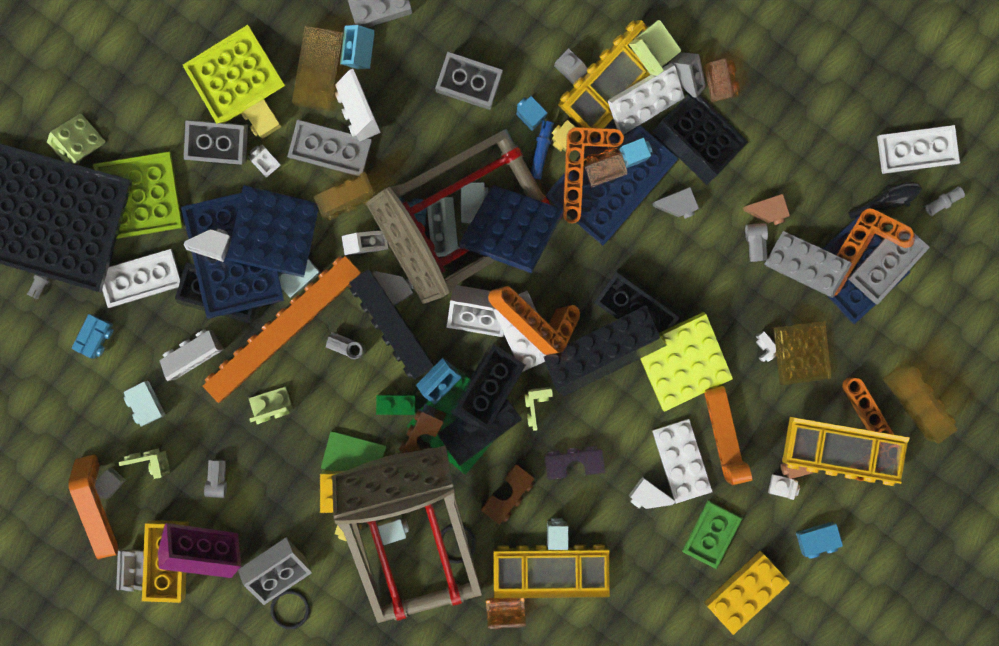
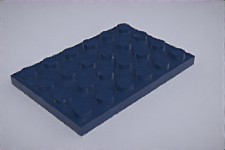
(612, 202)
(228, 284)

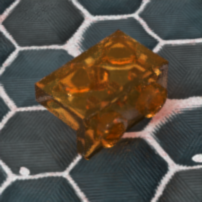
(505, 613)

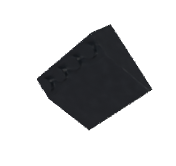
(700, 137)

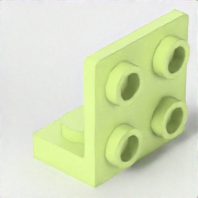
(655, 47)
(75, 139)
(541, 395)
(270, 403)
(158, 462)

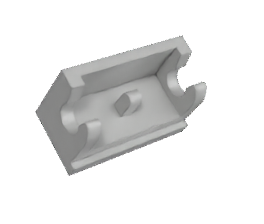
(130, 569)

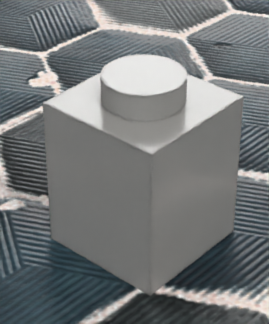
(109, 483)

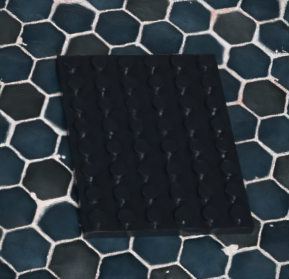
(59, 217)

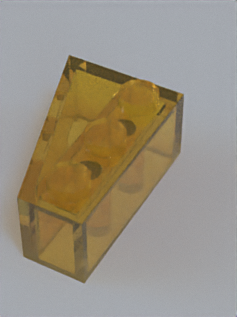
(345, 197)

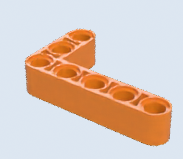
(578, 165)
(870, 229)
(547, 337)
(865, 412)
(733, 467)
(90, 508)

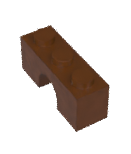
(427, 422)
(500, 508)

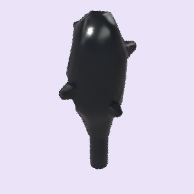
(890, 198)

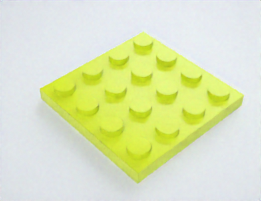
(233, 75)
(687, 363)

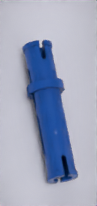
(541, 149)

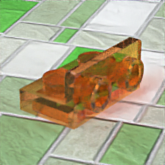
(721, 80)
(604, 166)

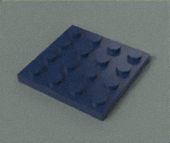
(511, 228)
(273, 231)
(850, 299)

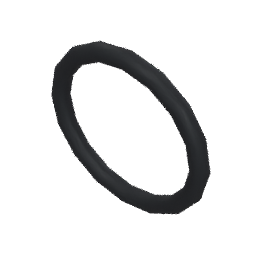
(472, 538)
(305, 616)

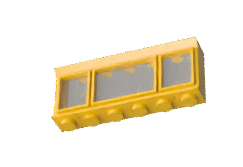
(611, 75)
(845, 451)
(551, 573)

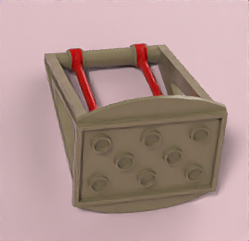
(408, 236)
(394, 488)

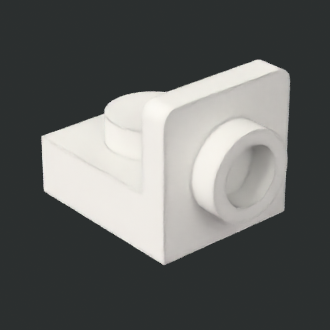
(263, 160)
(766, 343)
(784, 486)

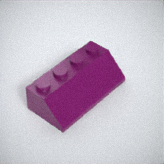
(199, 551)

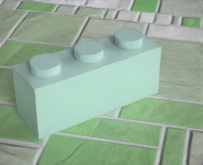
(442, 226)

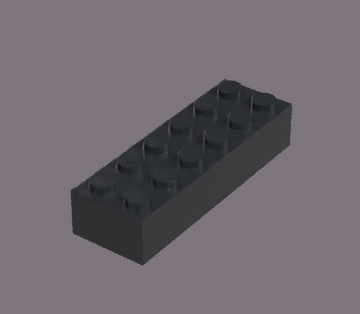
(392, 324)
(605, 351)

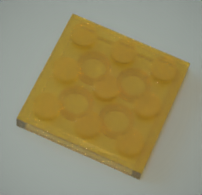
(802, 353)

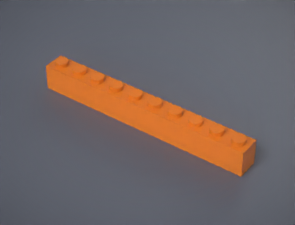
(282, 329)

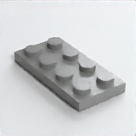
(329, 148)
(808, 264)
(886, 267)

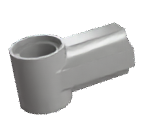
(756, 237)
(343, 345)
(215, 484)

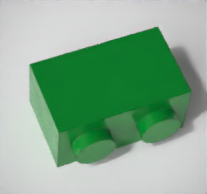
(395, 404)

